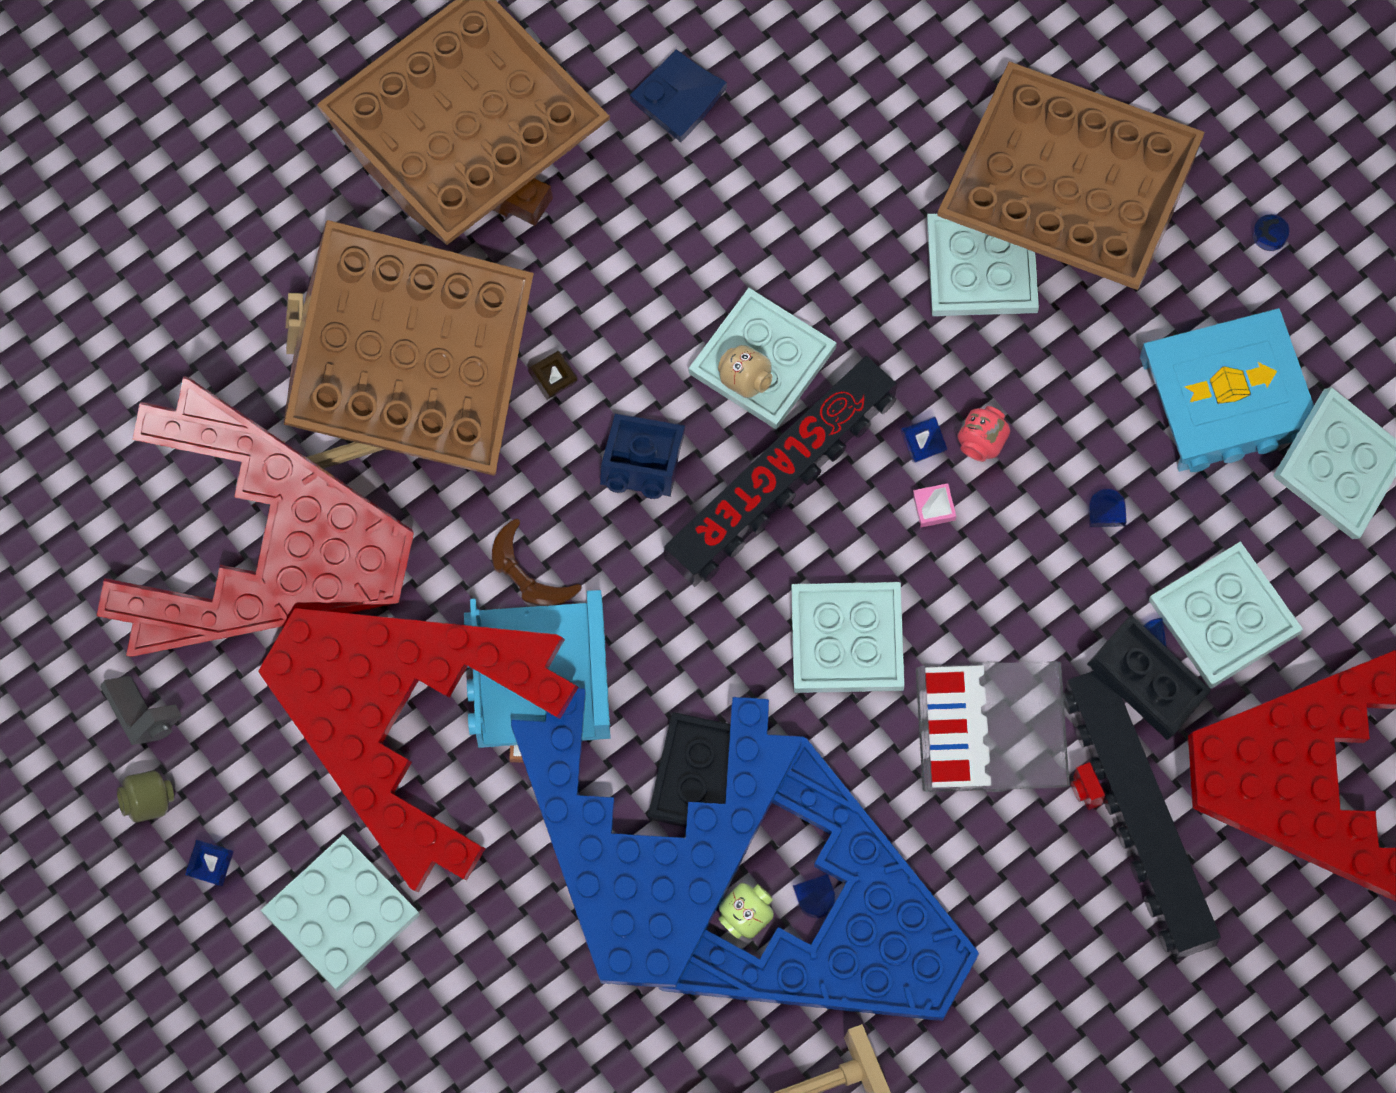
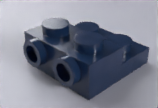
(641, 456)

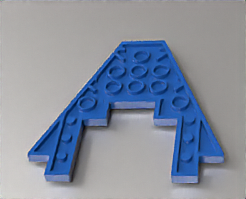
(644, 895)
(881, 944)

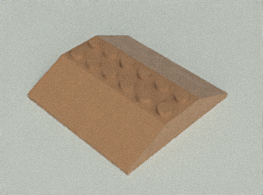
(461, 115)
(1072, 175)
(407, 348)

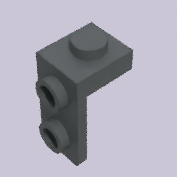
(136, 719)

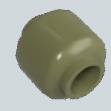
(144, 796)

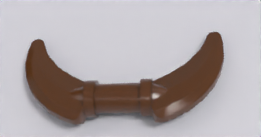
(532, 592)

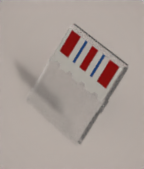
(992, 726)

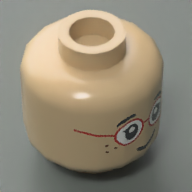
(745, 371)

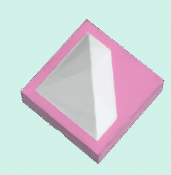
(934, 505)

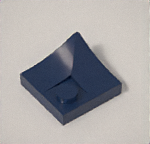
(678, 95)

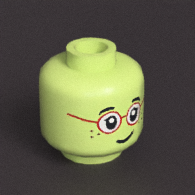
(746, 910)

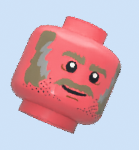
(983, 433)

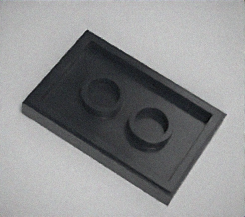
(1149, 677)
(690, 768)

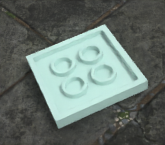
(978, 272)
(790, 344)
(1340, 463)
(1225, 615)
(847, 637)
(340, 912)

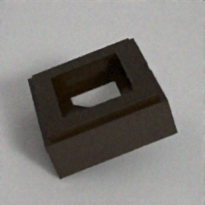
(552, 375)

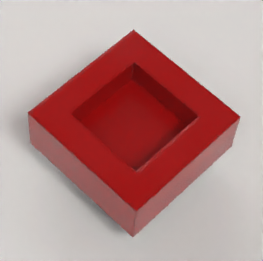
(1087, 787)

